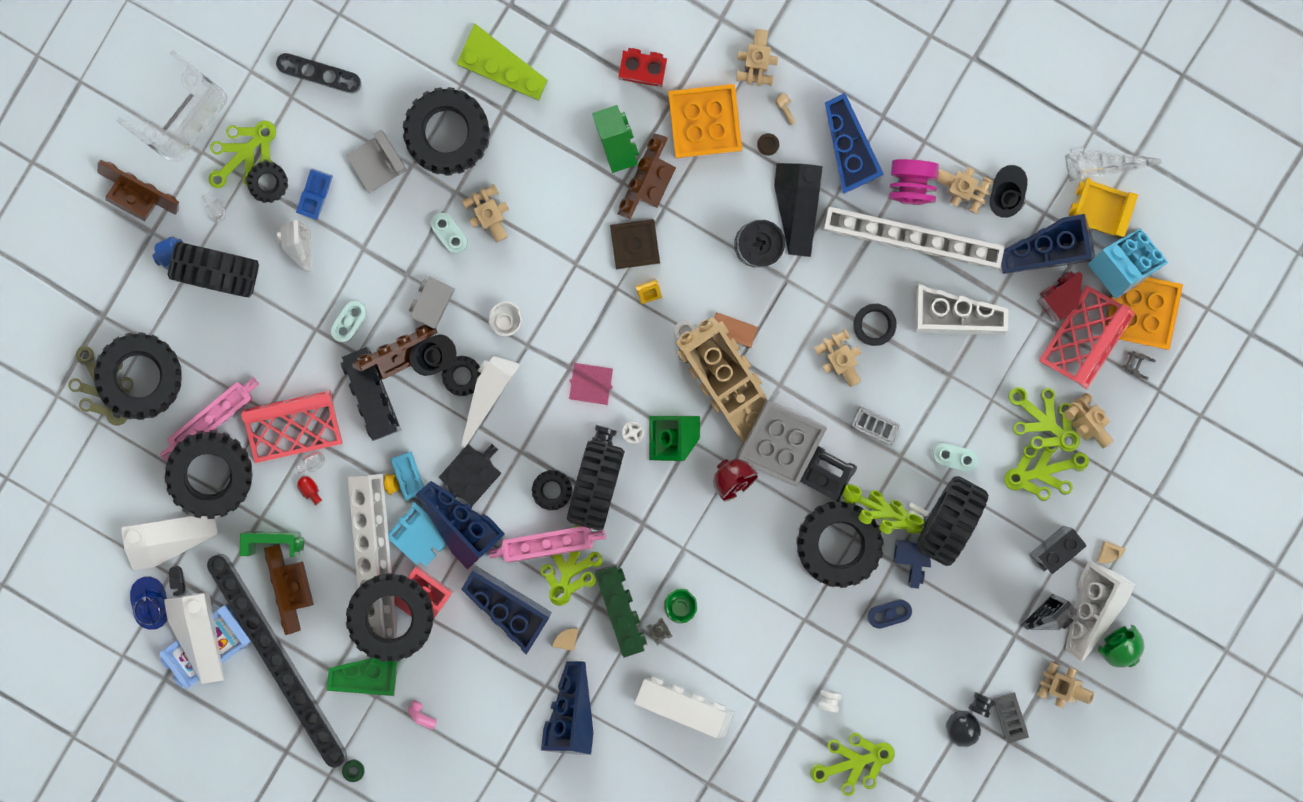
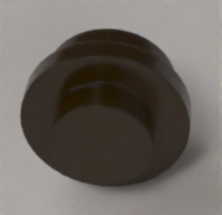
(768, 144)

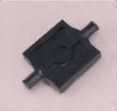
(470, 474)

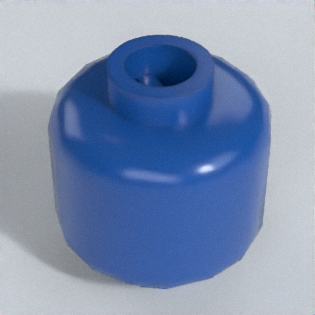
(164, 250)

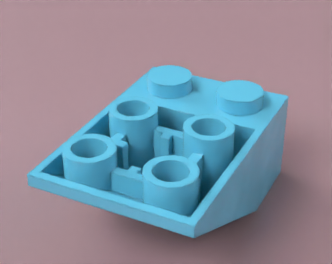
(1127, 263)

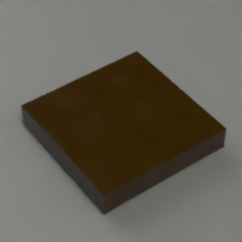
(635, 244)

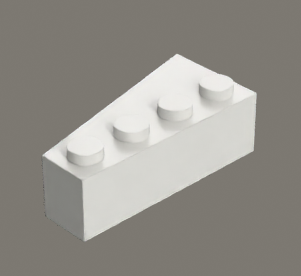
(953, 314)
(684, 708)

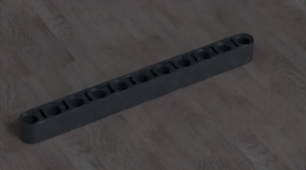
(287, 666)

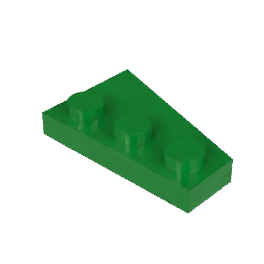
(364, 677)

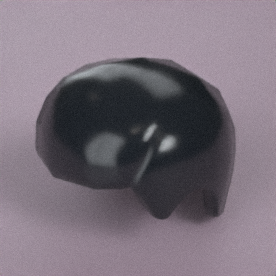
(963, 728)

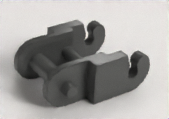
(1135, 371)

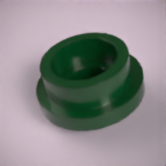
(353, 777)

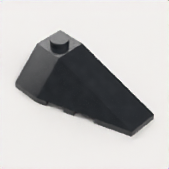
(798, 197)

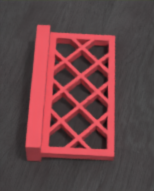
(1100, 349)
(289, 407)

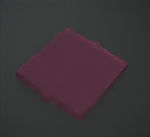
(591, 383)

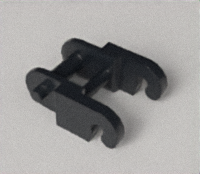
(177, 580)

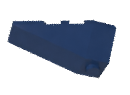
(571, 720)

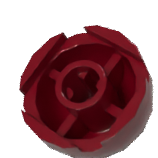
(733, 477)

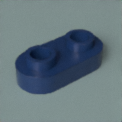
(889, 613)

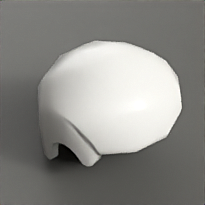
(505, 319)

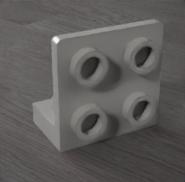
(376, 162)

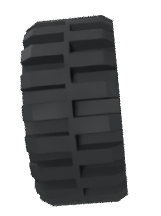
(435, 102)
(213, 269)
(137, 345)
(595, 485)
(208, 504)
(952, 521)
(832, 574)
(384, 648)

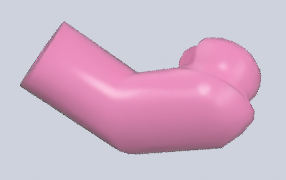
(419, 717)

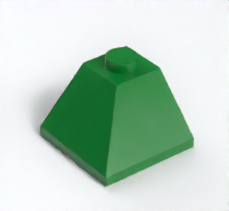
(672, 437)

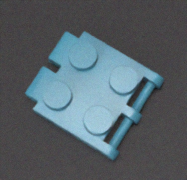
(417, 536)

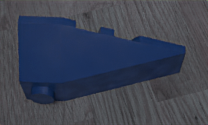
(1059, 244)
(461, 528)

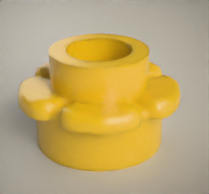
(390, 483)

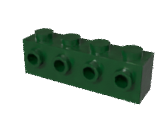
(619, 610)

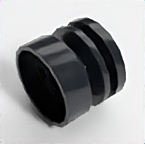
(772, 246)

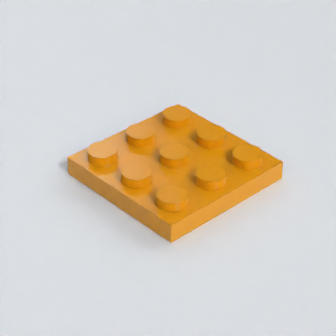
(705, 121)
(1155, 312)

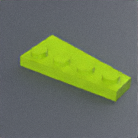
(497, 63)

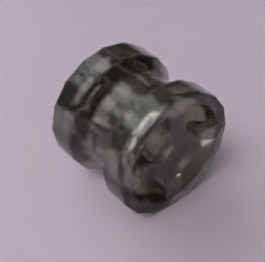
(659, 631)

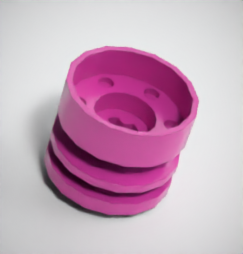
(913, 181)

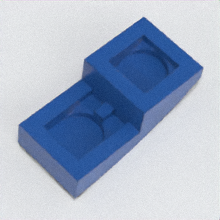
(314, 194)

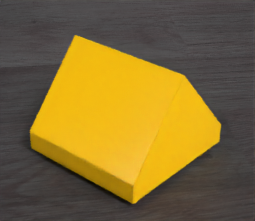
(648, 291)

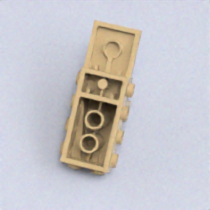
(723, 374)

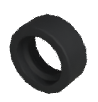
(892, 324)

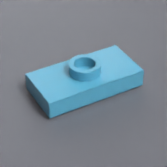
(407, 474)

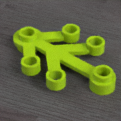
(244, 150)
(1046, 422)
(1043, 472)
(882, 510)
(569, 570)
(856, 762)

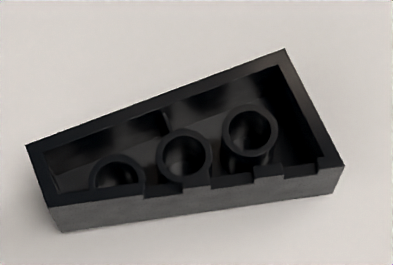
(371, 396)

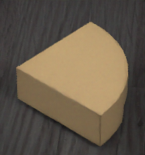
(1109, 552)
(566, 639)

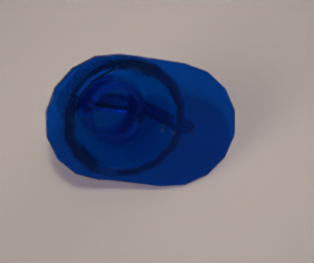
(148, 603)

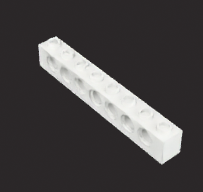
(913, 238)
(372, 545)

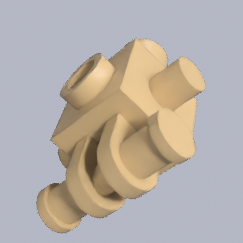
(757, 59)
(962, 187)
(488, 214)
(842, 359)
(1089, 420)
(1064, 686)

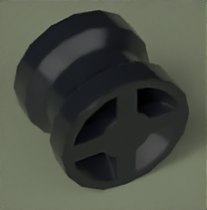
(604, 434)
(981, 704)

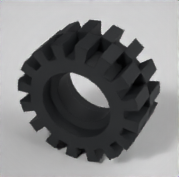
(267, 168)
(448, 376)
(542, 500)

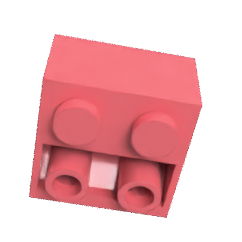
(436, 591)

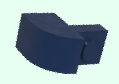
(907, 553)

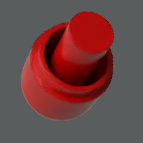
(309, 489)

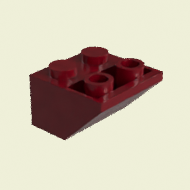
(1063, 298)

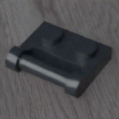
(824, 480)

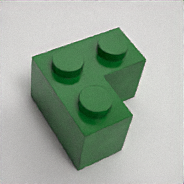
(616, 138)

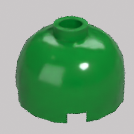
(1123, 647)

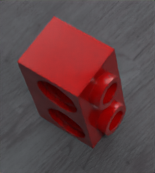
(641, 74)

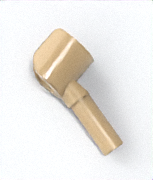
(782, 102)

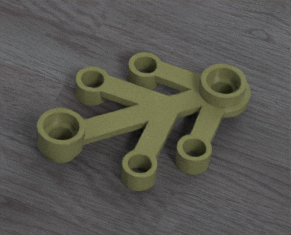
(91, 390)

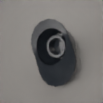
(1008, 191)
(433, 355)

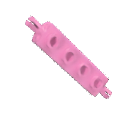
(214, 414)
(547, 544)

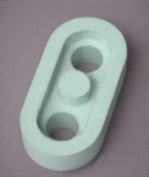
(449, 232)
(348, 321)
(956, 457)

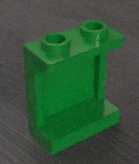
(250, 538)

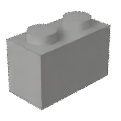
(432, 302)

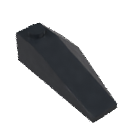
(1051, 615)

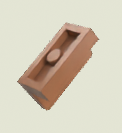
(740, 331)

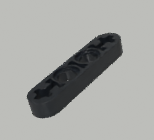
(319, 71)

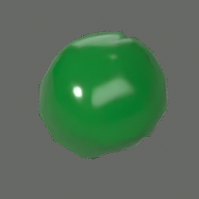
(680, 606)

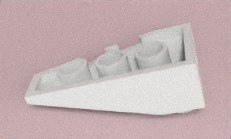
(1098, 604)

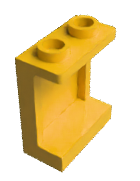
(1104, 207)

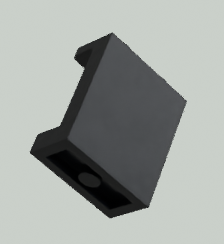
(1058, 549)

